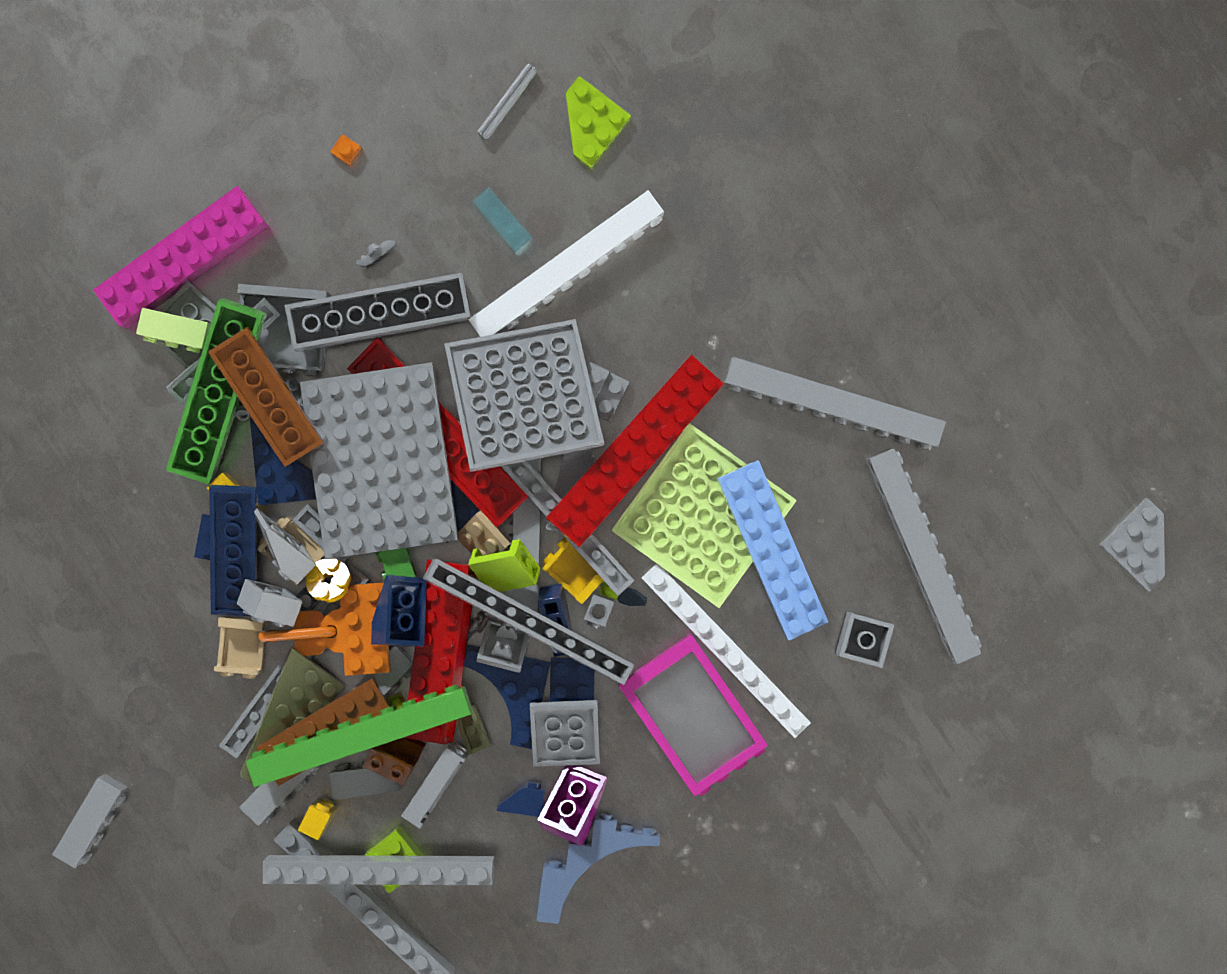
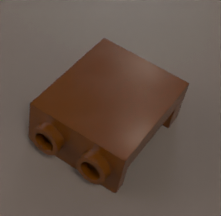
(395, 759)

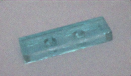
(502, 219)

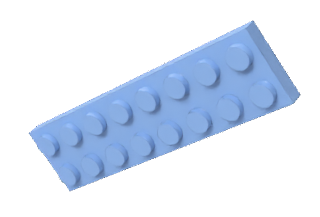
(772, 550)

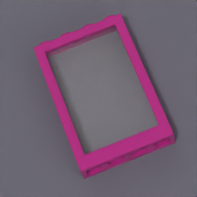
(693, 715)

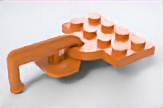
(342, 631)

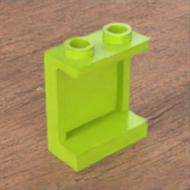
(506, 569)

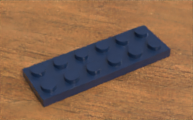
(231, 545)

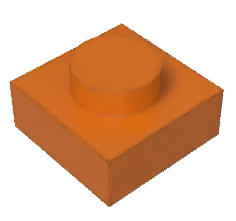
(345, 149)

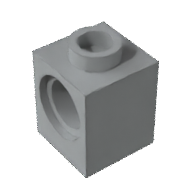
(598, 600)

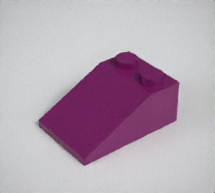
(573, 804)

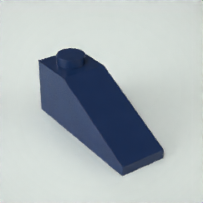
(554, 607)

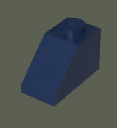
(525, 800)

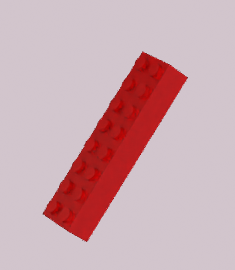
(443, 654)

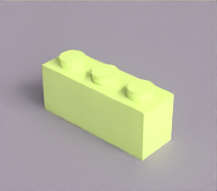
(173, 330)

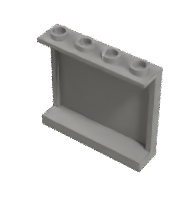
(276, 337)

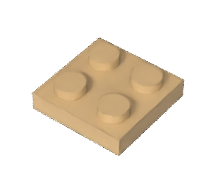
(483, 535)

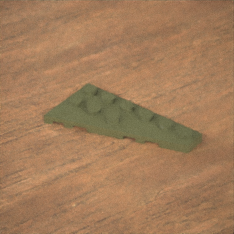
(298, 694)

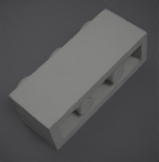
(358, 781)

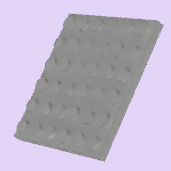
(523, 395)

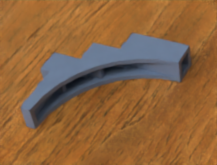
(606, 839)

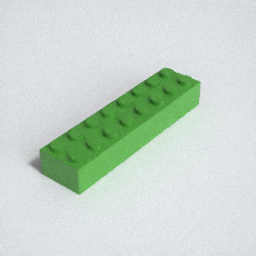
(211, 399)

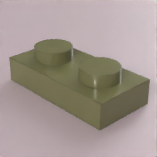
(473, 732)

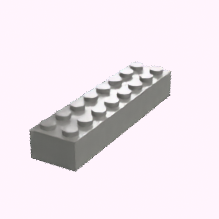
(377, 312)

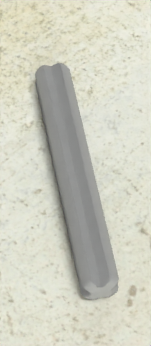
(507, 101)

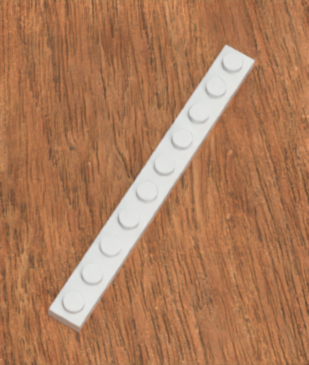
(726, 650)

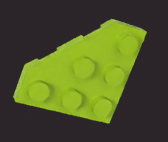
(592, 121)

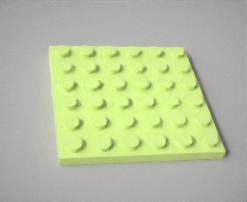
(686, 521)

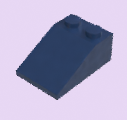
(400, 612)

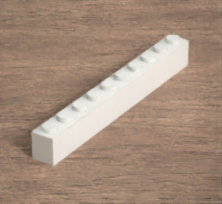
(568, 266)

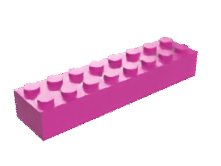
(181, 257)

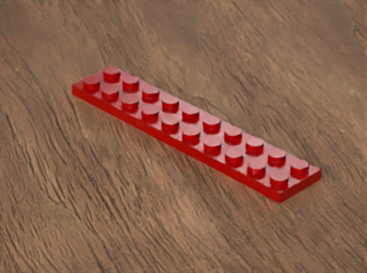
(634, 451)
(488, 488)

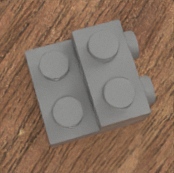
(606, 390)

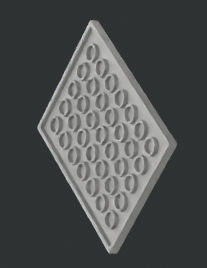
(381, 461)

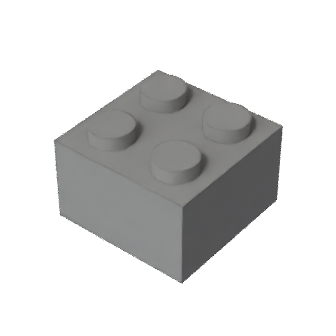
(269, 603)
(864, 639)

